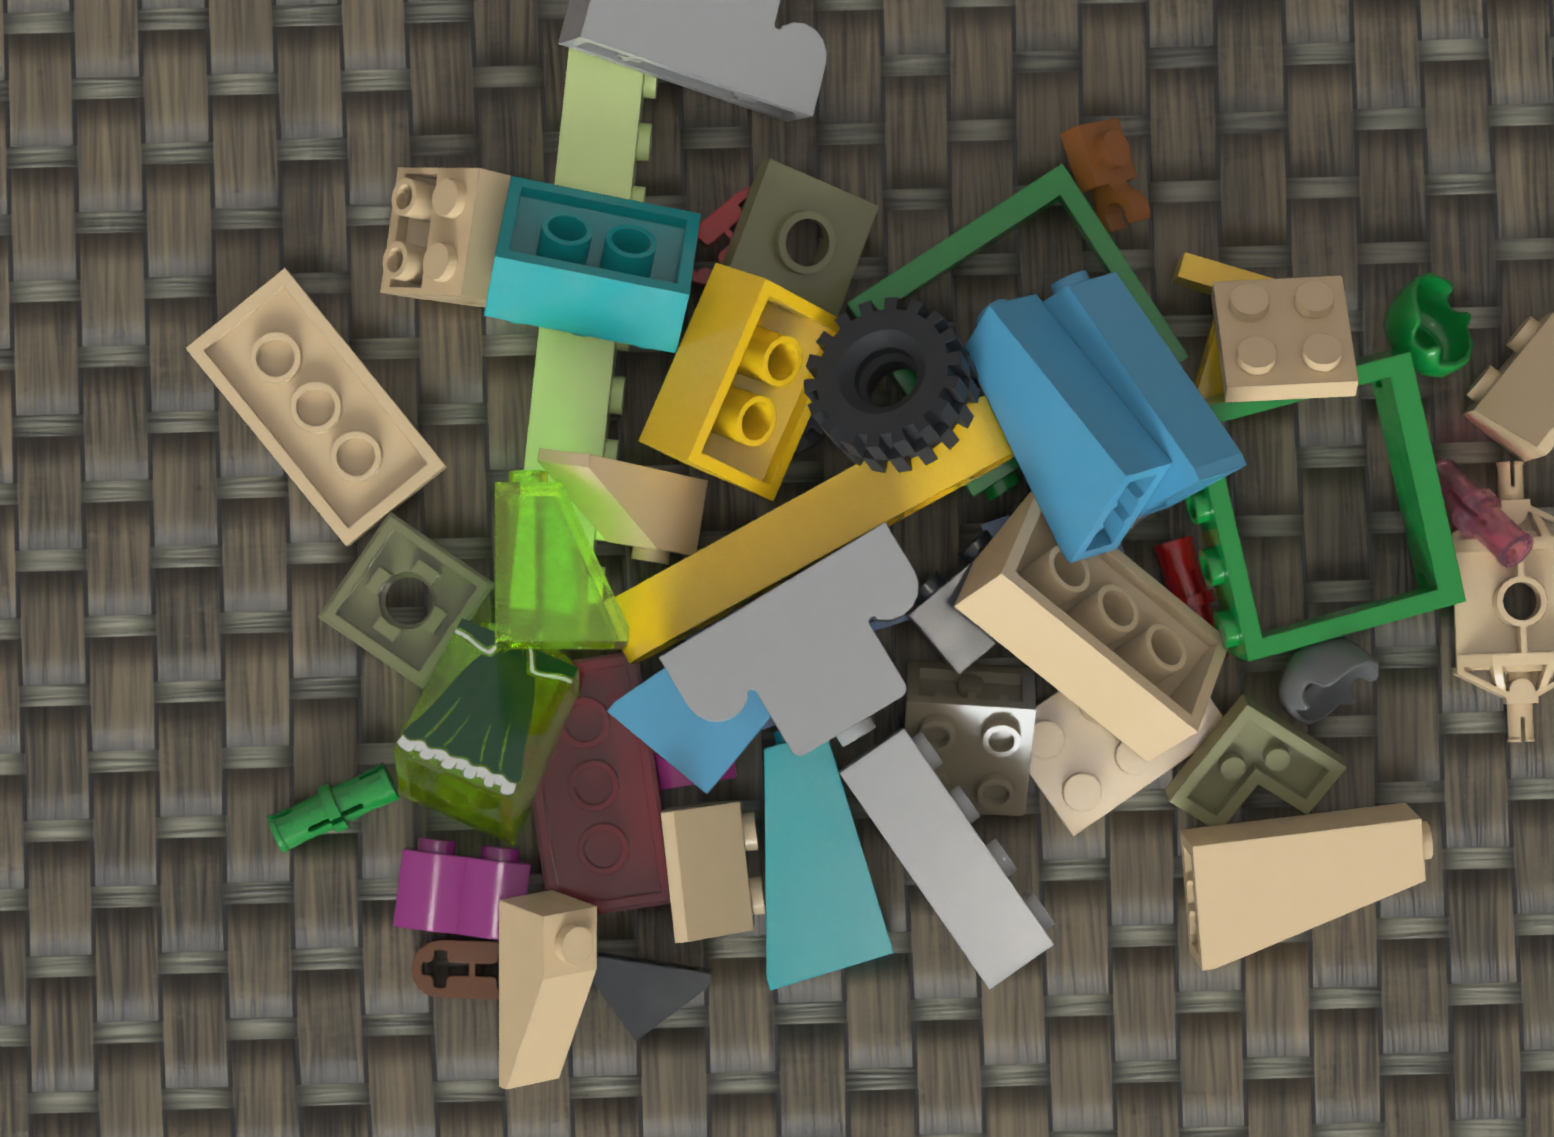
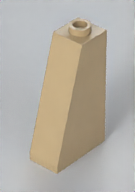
(1292, 873)

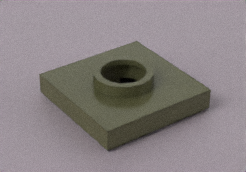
(773, 206)
(360, 600)

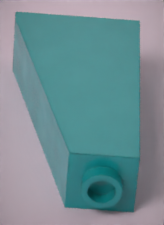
(816, 875)

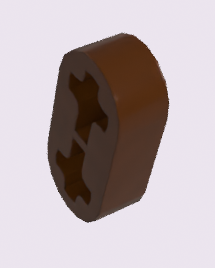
(458, 984)

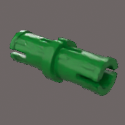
(333, 807)

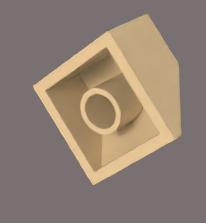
(1518, 399)
(710, 870)

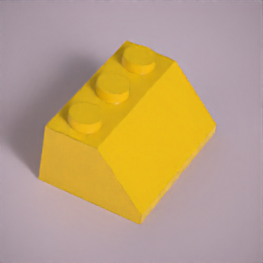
(738, 382)

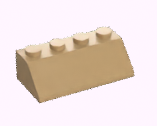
(1096, 632)

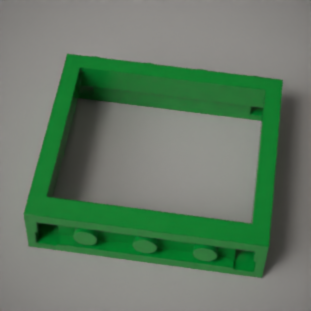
(982, 233)
(1419, 503)

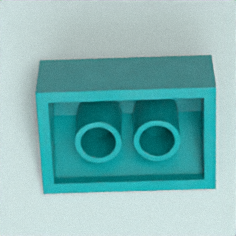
(593, 265)

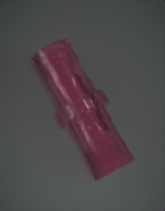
(1480, 515)

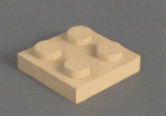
(1284, 339)

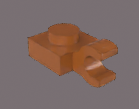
(1103, 166)

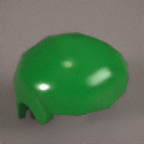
(1428, 327)

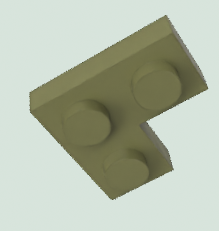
(1252, 750)

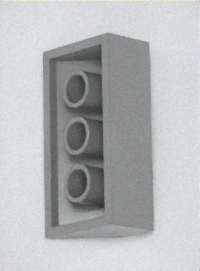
(947, 857)

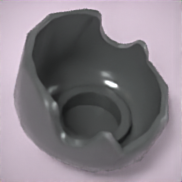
(1322, 678)

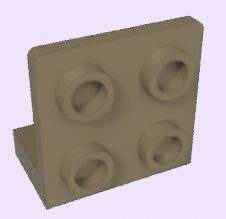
(978, 728)

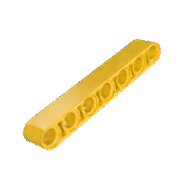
(800, 535)

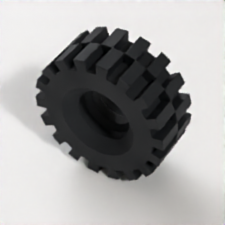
(866, 353)

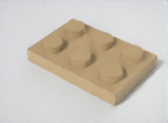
(1090, 770)

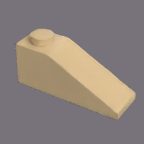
(632, 502)
(543, 982)

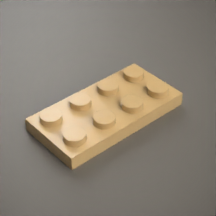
(316, 407)

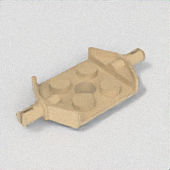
(1490, 646)

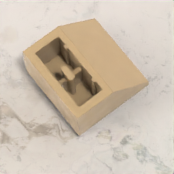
(444, 234)

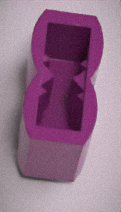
(457, 890)

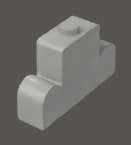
(709, 47)
(806, 648)

